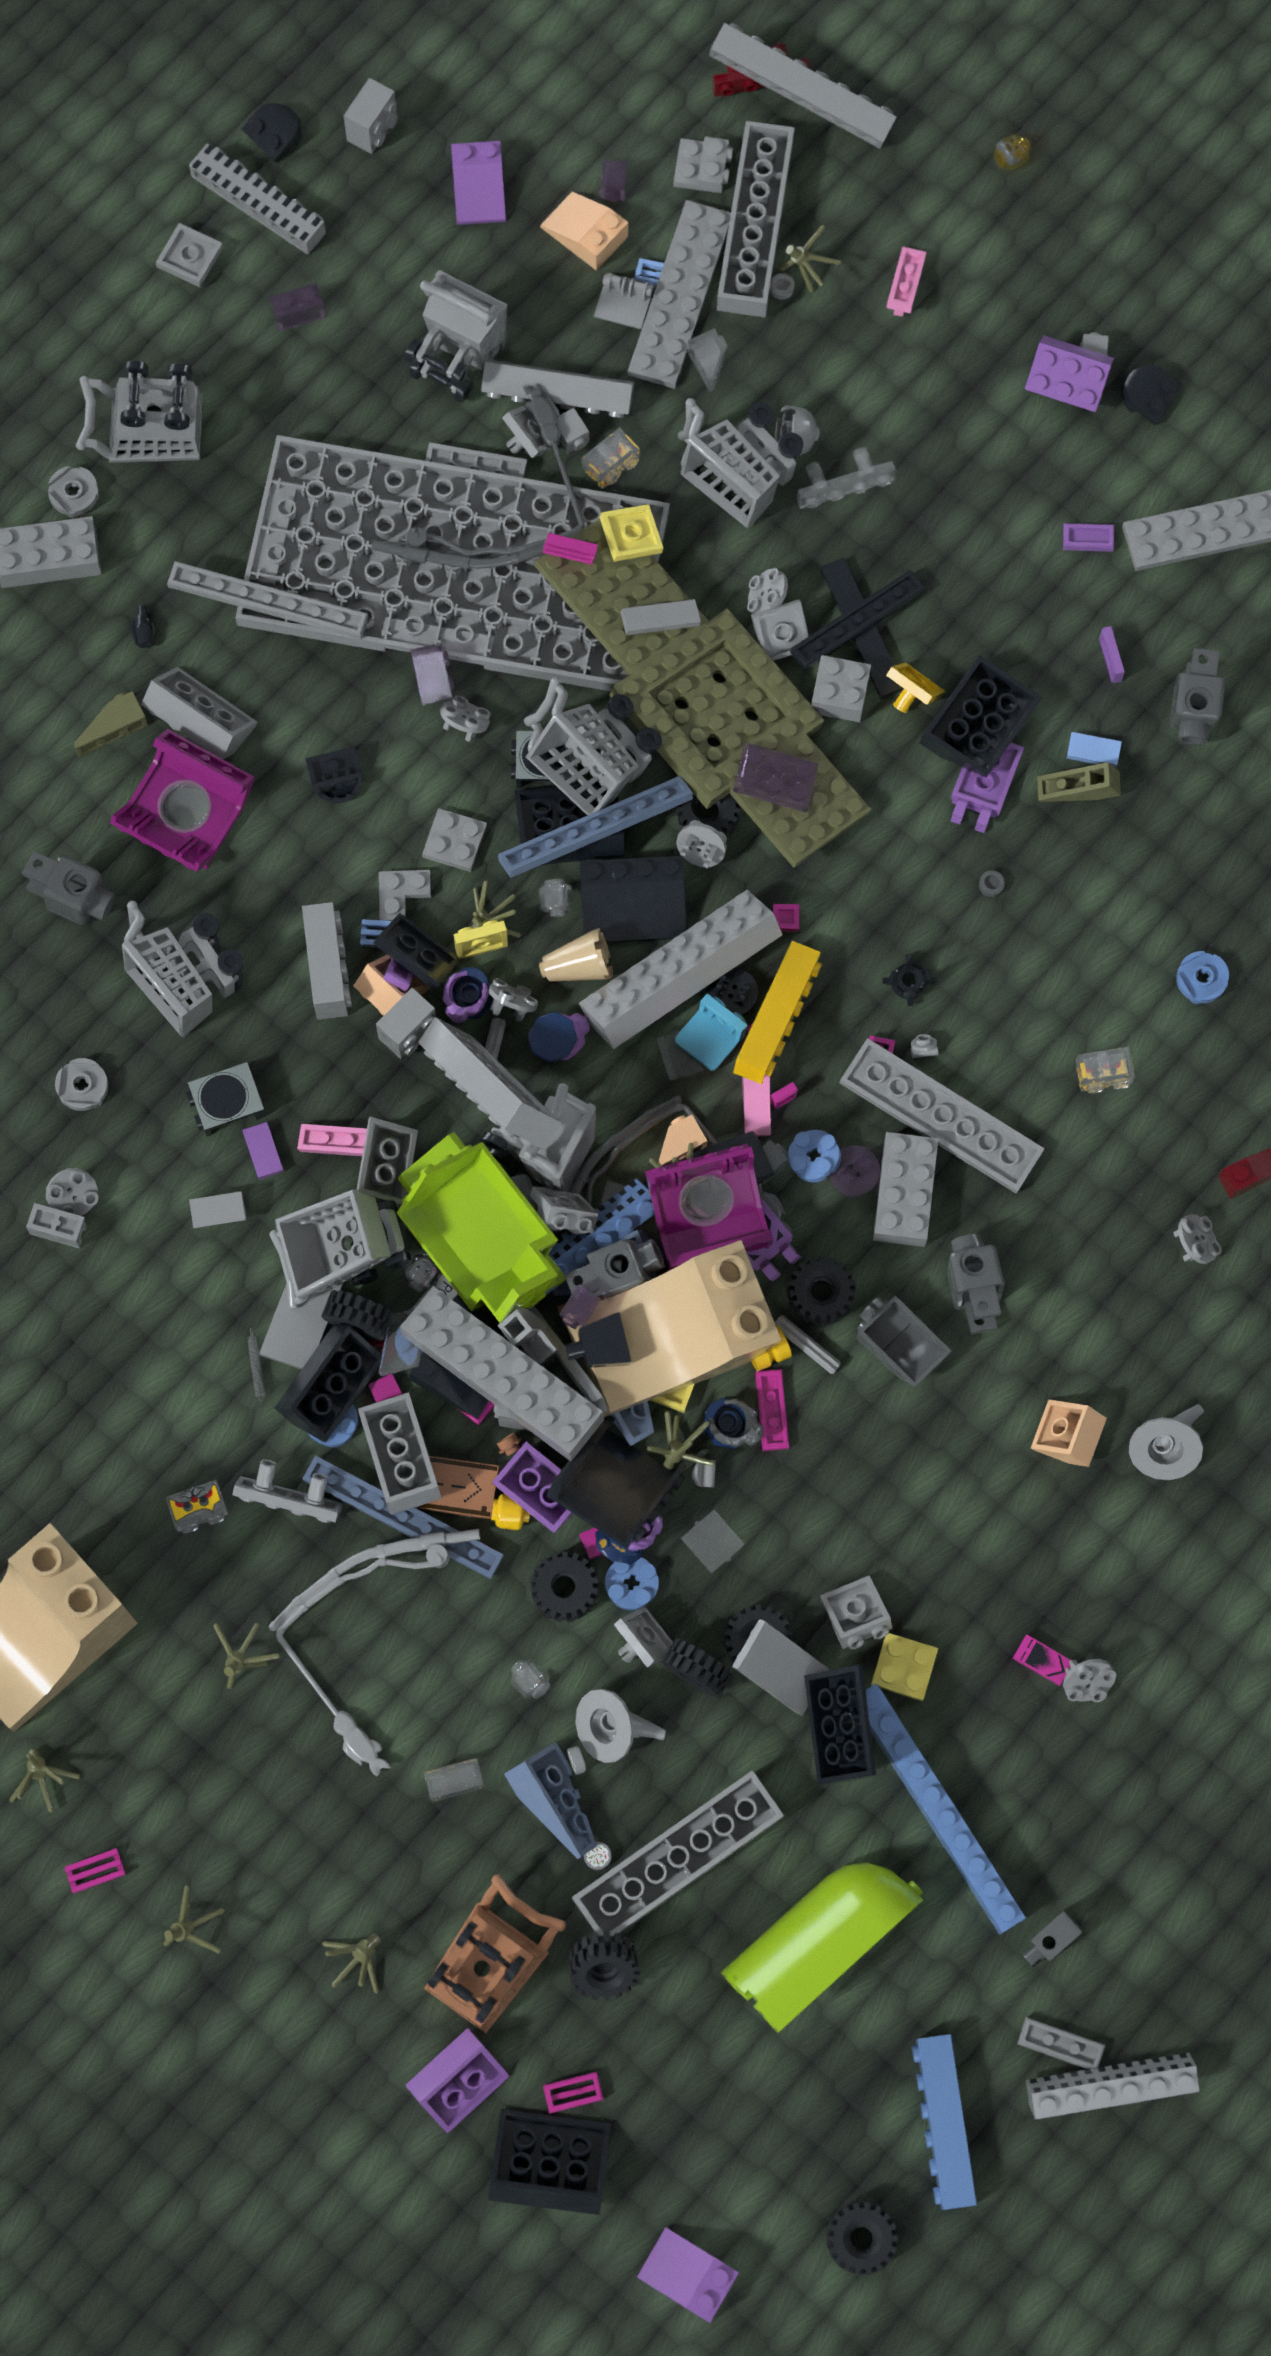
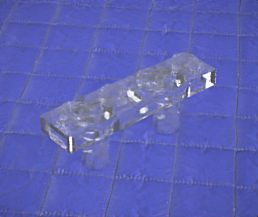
(852, 483)

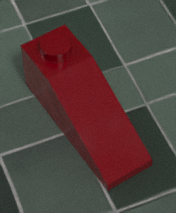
(1246, 1173)

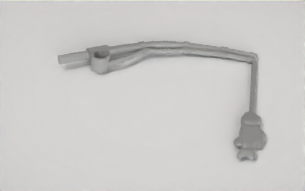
(356, 1742)

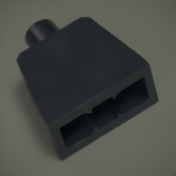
(601, 1344)

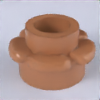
(509, 1444)

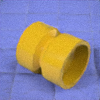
(778, 1352)

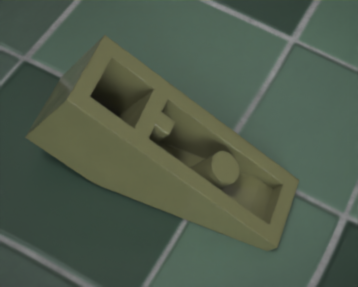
(115, 721)
(1080, 784)

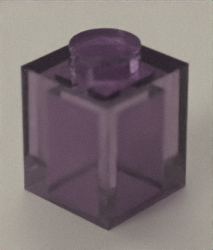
(613, 180)
(579, 1307)

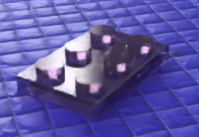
(775, 777)

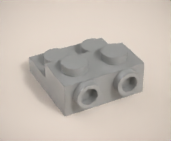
(703, 164)
(564, 1210)
(856, 1613)

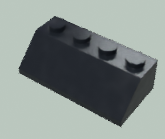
(329, 1382)

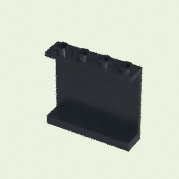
(615, 1486)

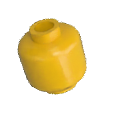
(508, 1513)

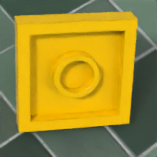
(914, 686)

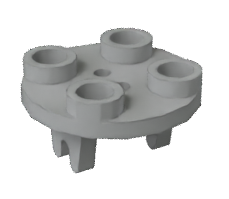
(767, 590)
(465, 717)
(711, 849)
(515, 998)
(81, 1185)
(1198, 1239)
(1088, 1680)

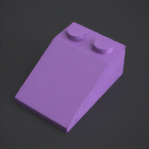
(478, 182)
(687, 2275)

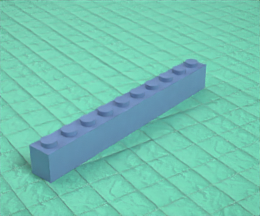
(941, 1813)

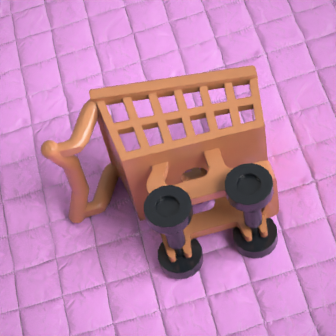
(503, 1947)

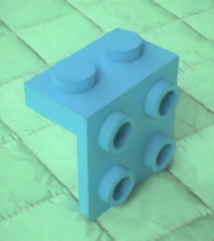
(712, 1033)

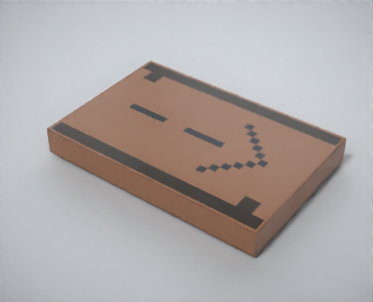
(464, 1488)

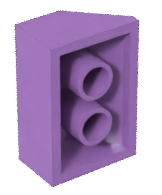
(527, 1483)
(457, 2080)

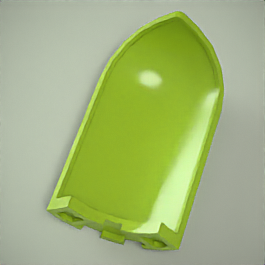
(820, 1939)

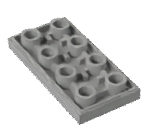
(296, 1332)
(777, 1666)

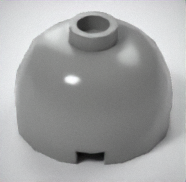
(800, 422)

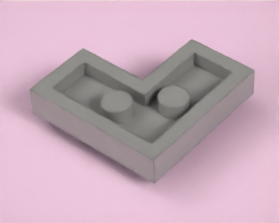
(398, 885)

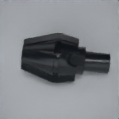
(142, 628)

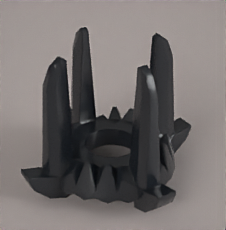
(914, 991)

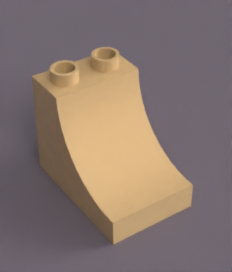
(685, 1328)
(51, 1624)

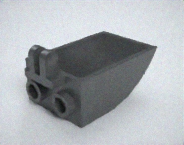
(900, 1340)

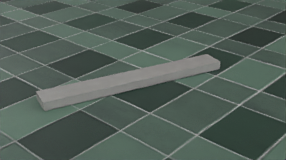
(267, 600)

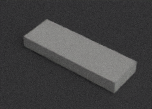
(660, 617)
(1060, 2044)

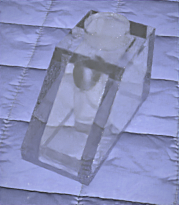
(708, 356)

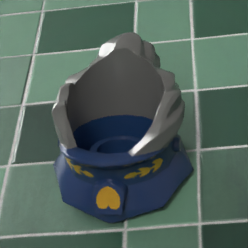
(732, 1423)

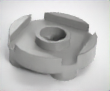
(73, 504)
(72, 1073)

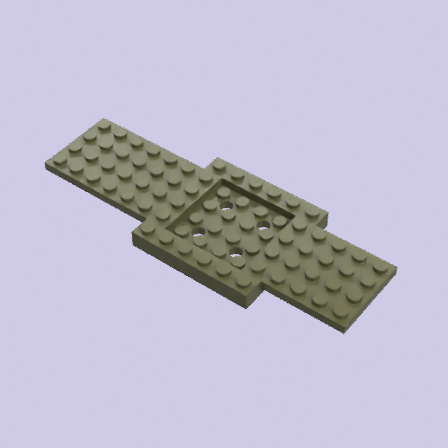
(681, 667)

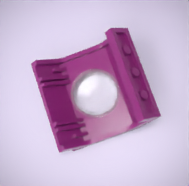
(185, 802)
(708, 1204)

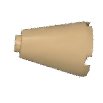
(579, 960)

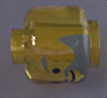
(1012, 152)

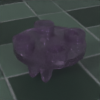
(864, 1163)

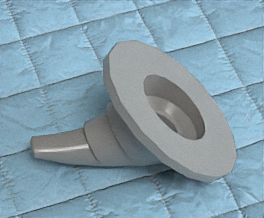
(1167, 1446)
(609, 1727)

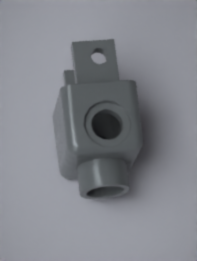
(1198, 690)
(60, 888)
(606, 1272)
(976, 1281)

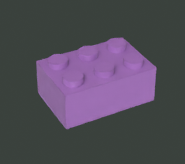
(1069, 373)

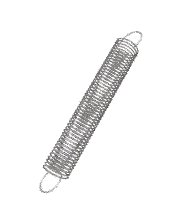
(261, 1376)

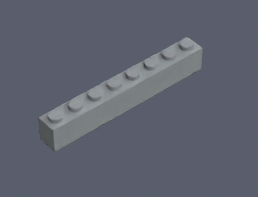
(802, 85)

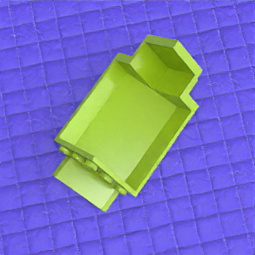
(479, 1228)

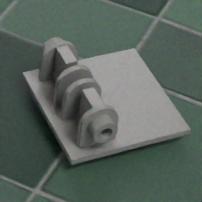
(624, 300)

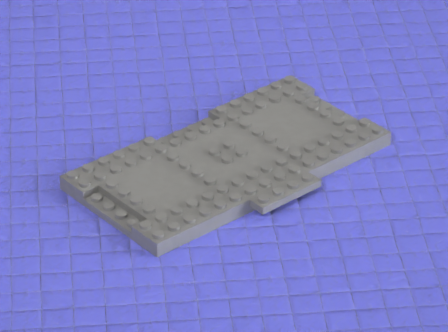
(334, 500)

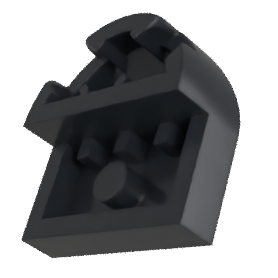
(274, 129)
(1150, 392)
(335, 774)

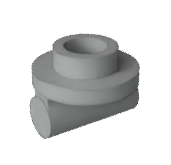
(924, 1046)
(704, 1475)

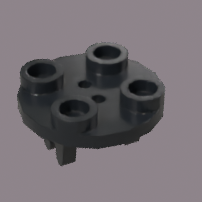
(743, 997)

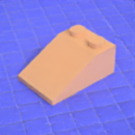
(587, 229)

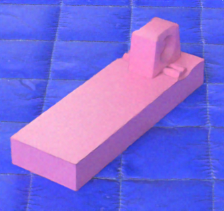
(906, 281)
(331, 1140)

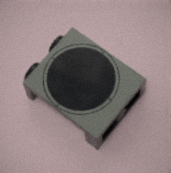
(524, 769)
(225, 1097)

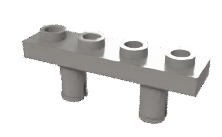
(279, 1497)

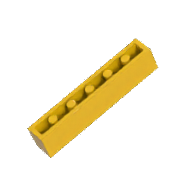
(777, 1012)

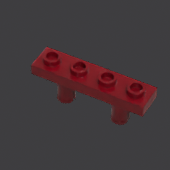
(735, 82)

